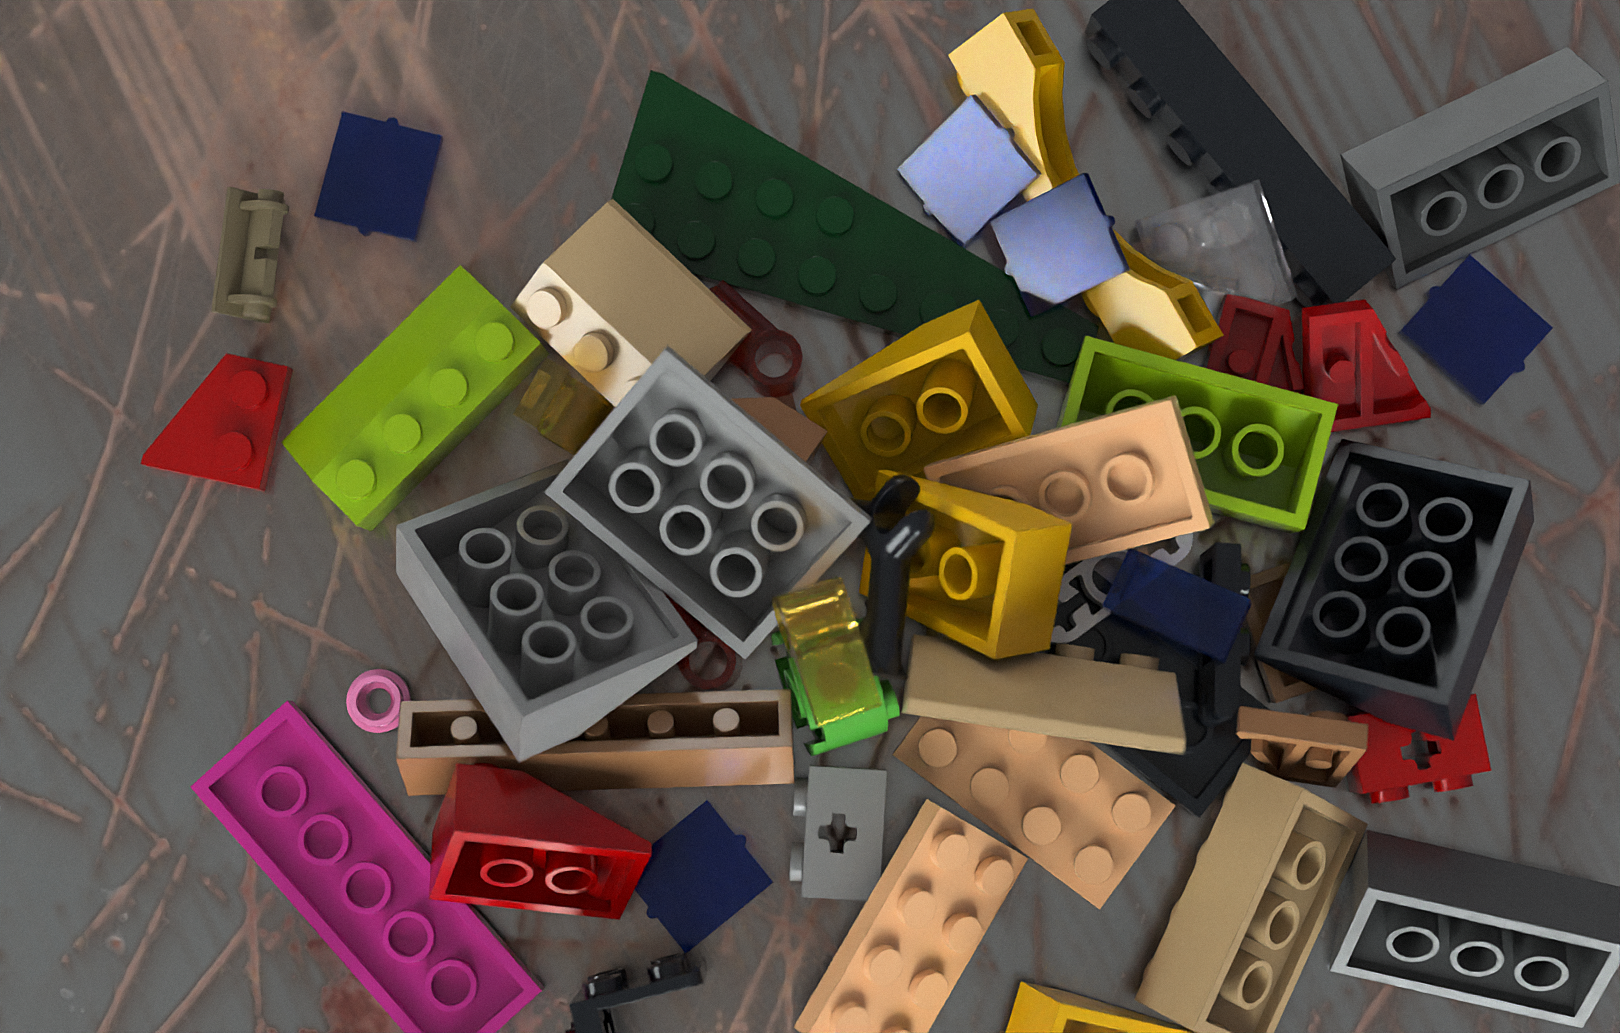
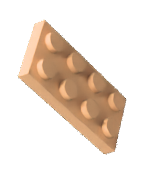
(1111, 476)
(1043, 795)
(915, 929)

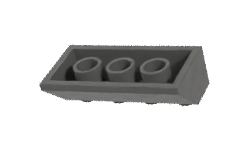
(1486, 164)
(1477, 929)

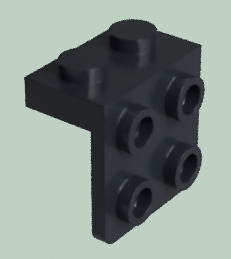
(612, 988)

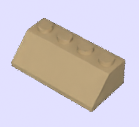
(1251, 907)

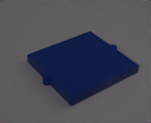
(968, 170)
(379, 176)
(1059, 244)
(1475, 330)
(699, 877)

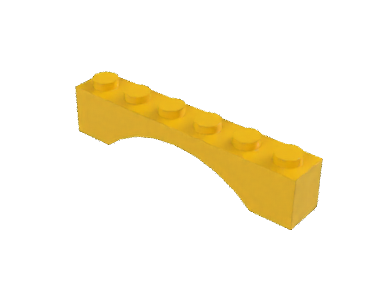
(1021, 83)

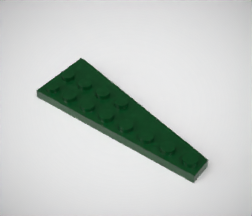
(804, 237)

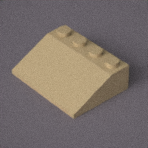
(1046, 693)

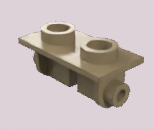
(249, 254)

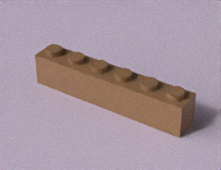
(639, 744)

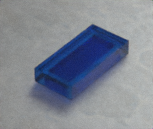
(1177, 605)

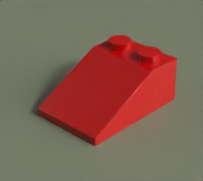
(530, 848)

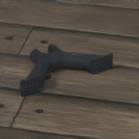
(892, 544)

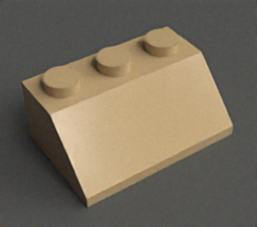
(619, 300)

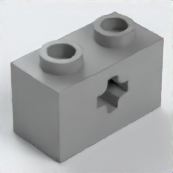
(856, 868)

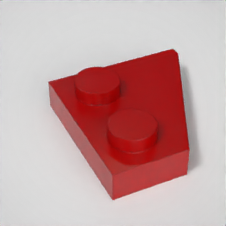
(1255, 344)
(1357, 367)
(227, 425)

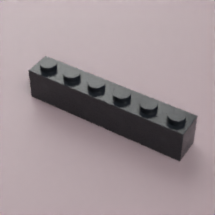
(1236, 140)

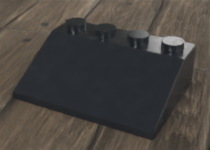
(1399, 584)

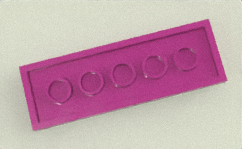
(362, 881)

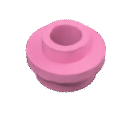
(359, 697)

